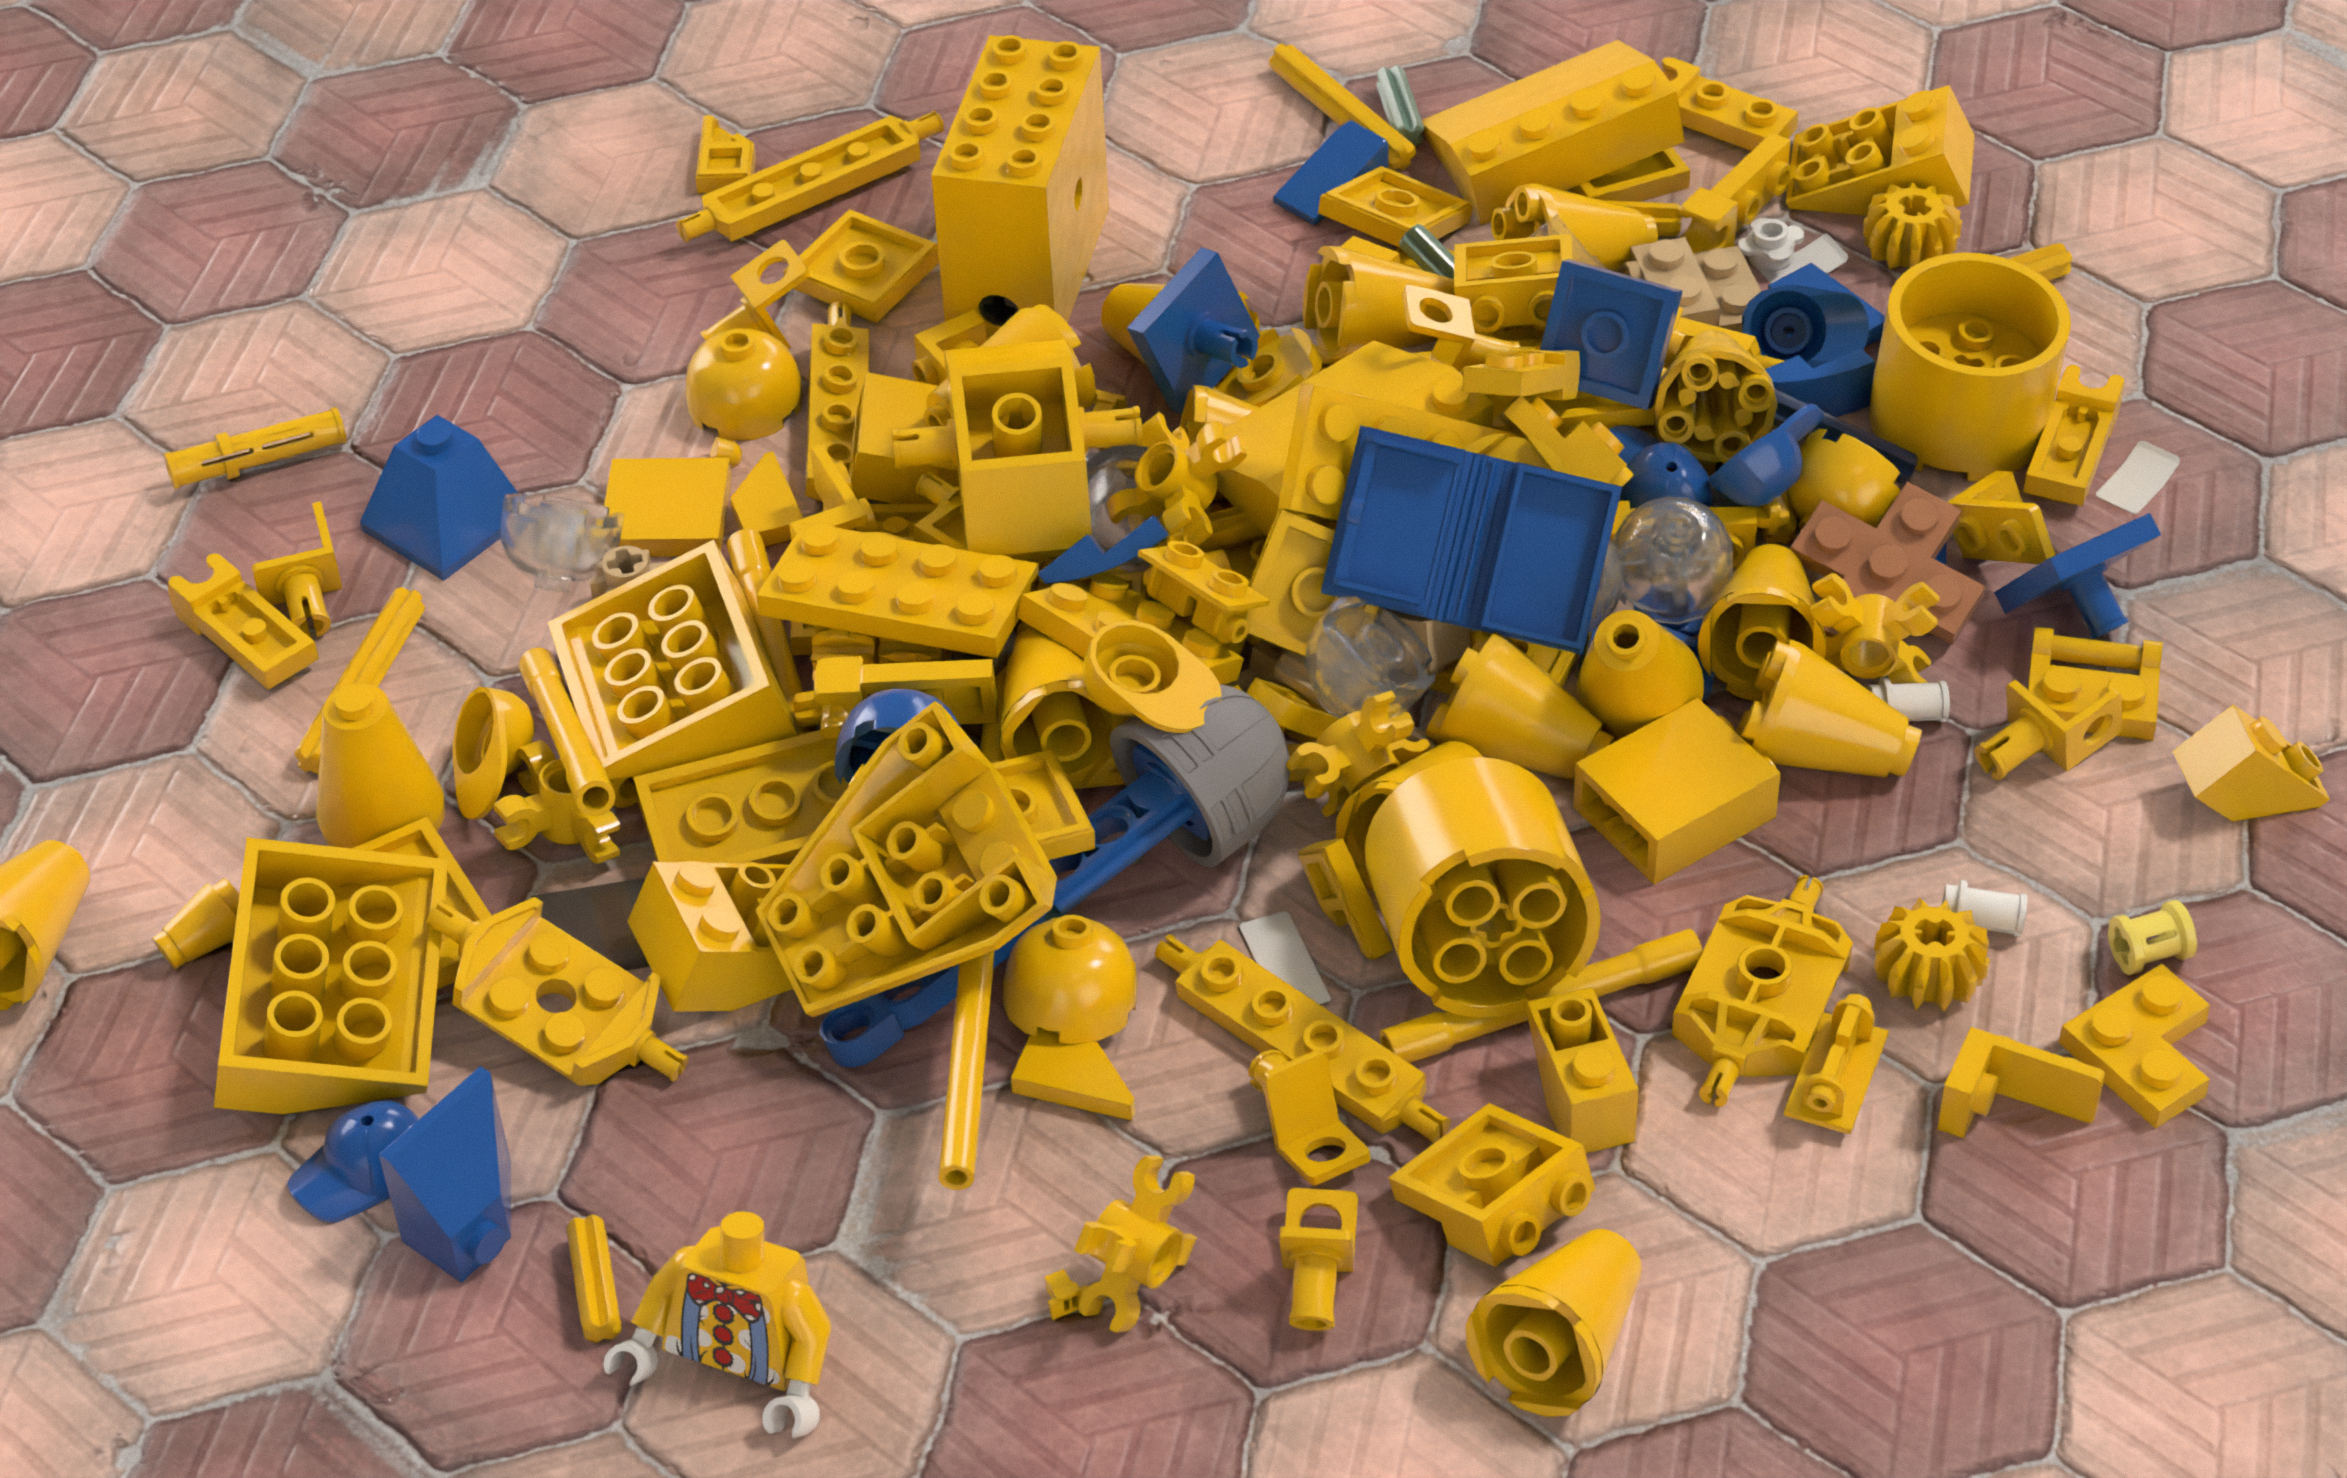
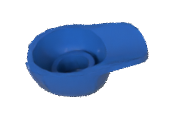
(1823, 321)
(1649, 462)
(1768, 464)
(347, 1171)

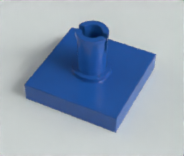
(1616, 326)
(1194, 329)
(2082, 574)

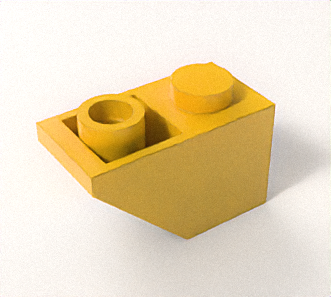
(2249, 768)
(1583, 1070)

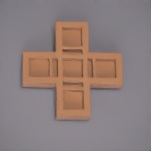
(1893, 555)

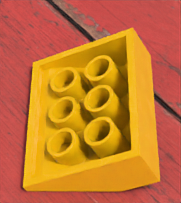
(1557, 126)
(1371, 372)
(671, 668)
(329, 978)

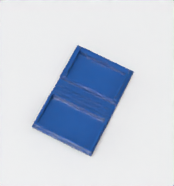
(1471, 539)

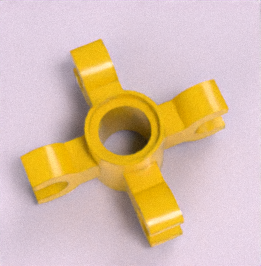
(1177, 478)
(1874, 628)
(1356, 751)
(555, 810)
(1136, 1243)

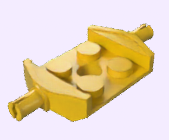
(521, 957)
(1756, 1023)

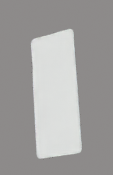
(1281, 951)

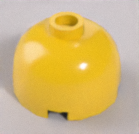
(742, 384)
(1845, 476)
(1070, 980)

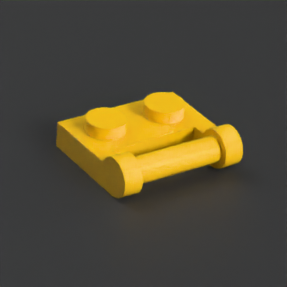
(2073, 689)

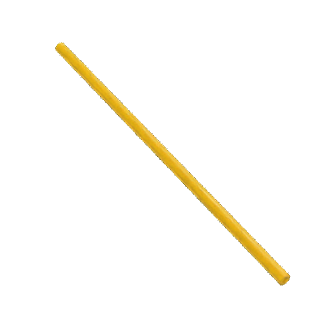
(969, 1031)

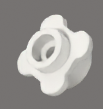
(1771, 244)

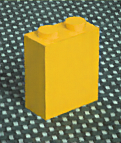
(884, 406)
(1676, 790)

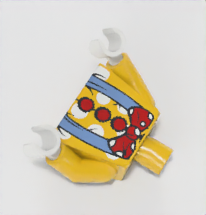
(739, 1311)

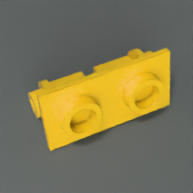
(1223, 596)
(1838, 1066)

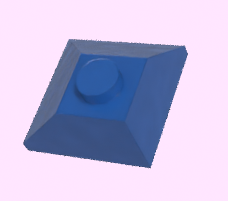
(438, 498)
(453, 1179)

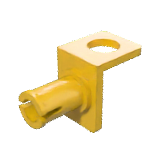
(760, 295)
(1457, 341)
(302, 580)
(2040, 729)
(1305, 1113)
(1317, 1254)

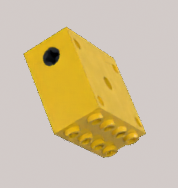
(1022, 180)

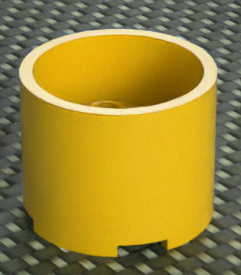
(1969, 363)
(1481, 886)

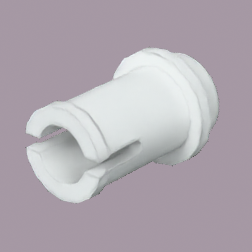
(1915, 700)
(1990, 909)

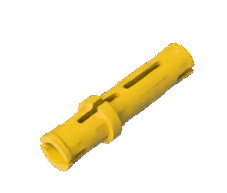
(186, 467)

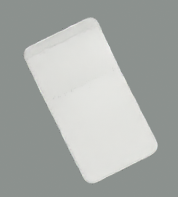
(1822, 252)
(2139, 477)

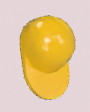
(1148, 675)
(486, 747)

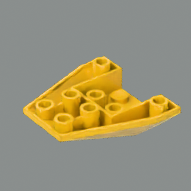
(907, 871)

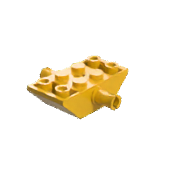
(1018, 447)

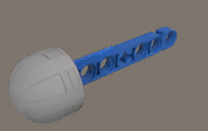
(1195, 788)

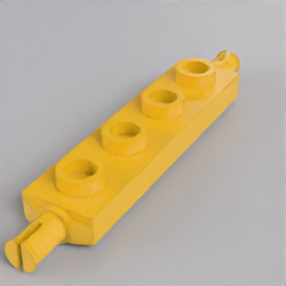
(811, 178)
(834, 386)
(1278, 1017)

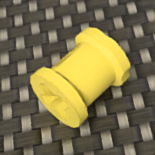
(2174, 938)

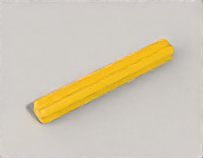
(1337, 101)
(369, 662)

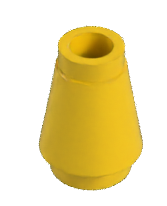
(200, 924)

